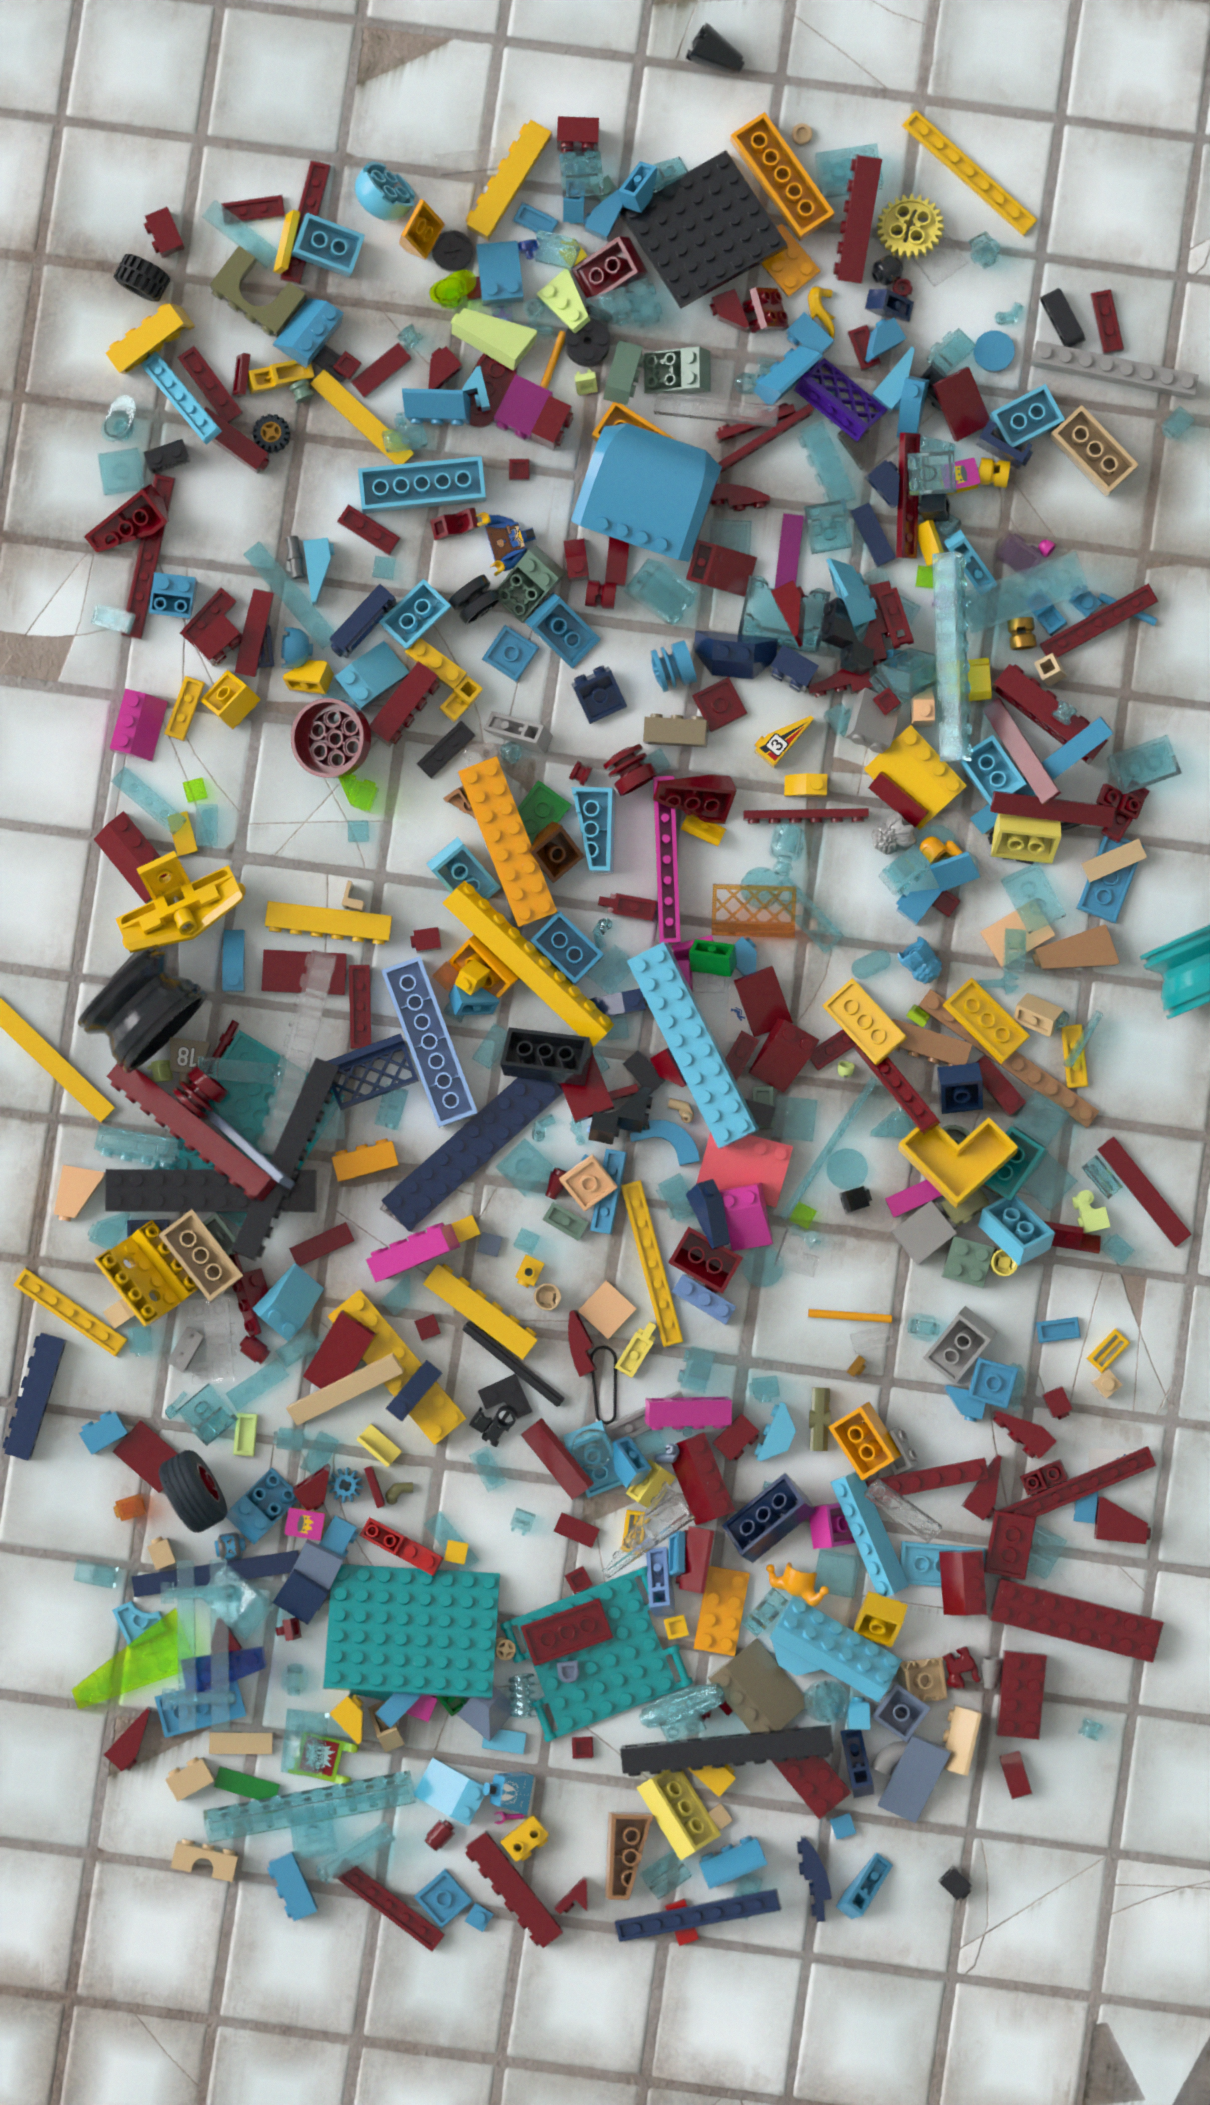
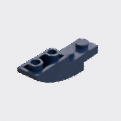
(813, 1869)

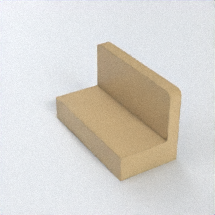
(349, 903)
(1037, 1014)

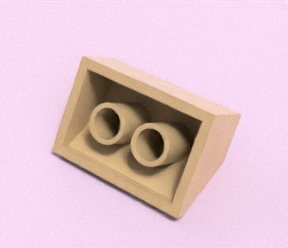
(961, 1738)

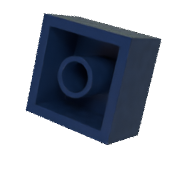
(793, 669)
(960, 1088)

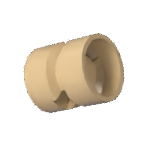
(547, 1296)

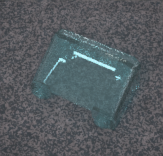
(763, 618)

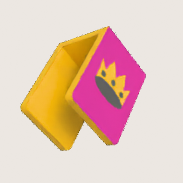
(966, 475)
(305, 1523)

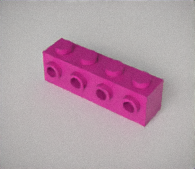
(688, 1412)

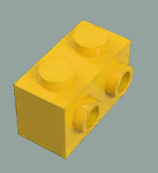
(525, 1838)

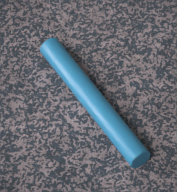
(1141, 615)

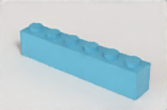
(869, 1535)

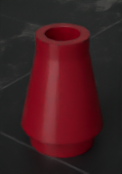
(554, 1184)

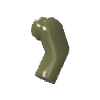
(396, 1490)

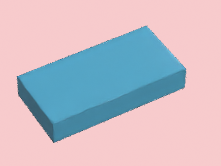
(506, 1741)

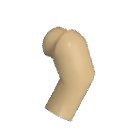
(683, 1108)

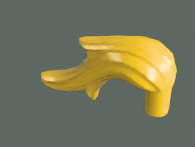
(817, 310)

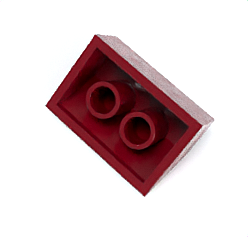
(702, 1262)
(697, 1559)
(963, 1582)

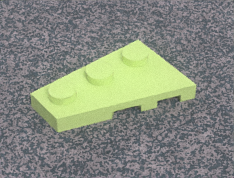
(564, 301)

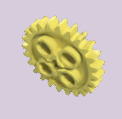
(893, 222)

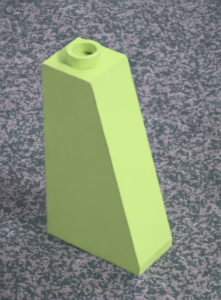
(494, 337)

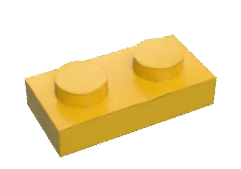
(707, 831)

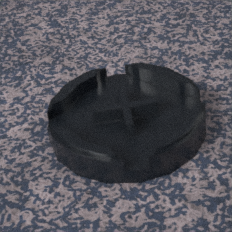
(452, 251)

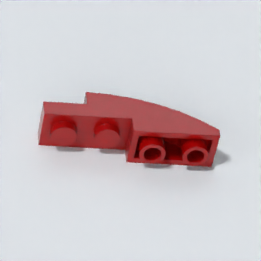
(401, 1546)

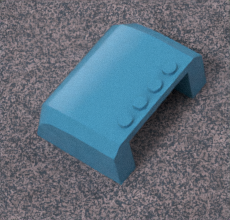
(647, 490)

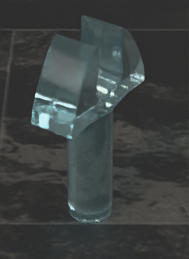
(992, 983)

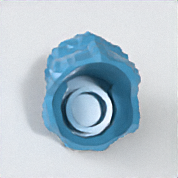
(921, 961)

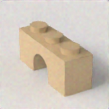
(223, 1861)

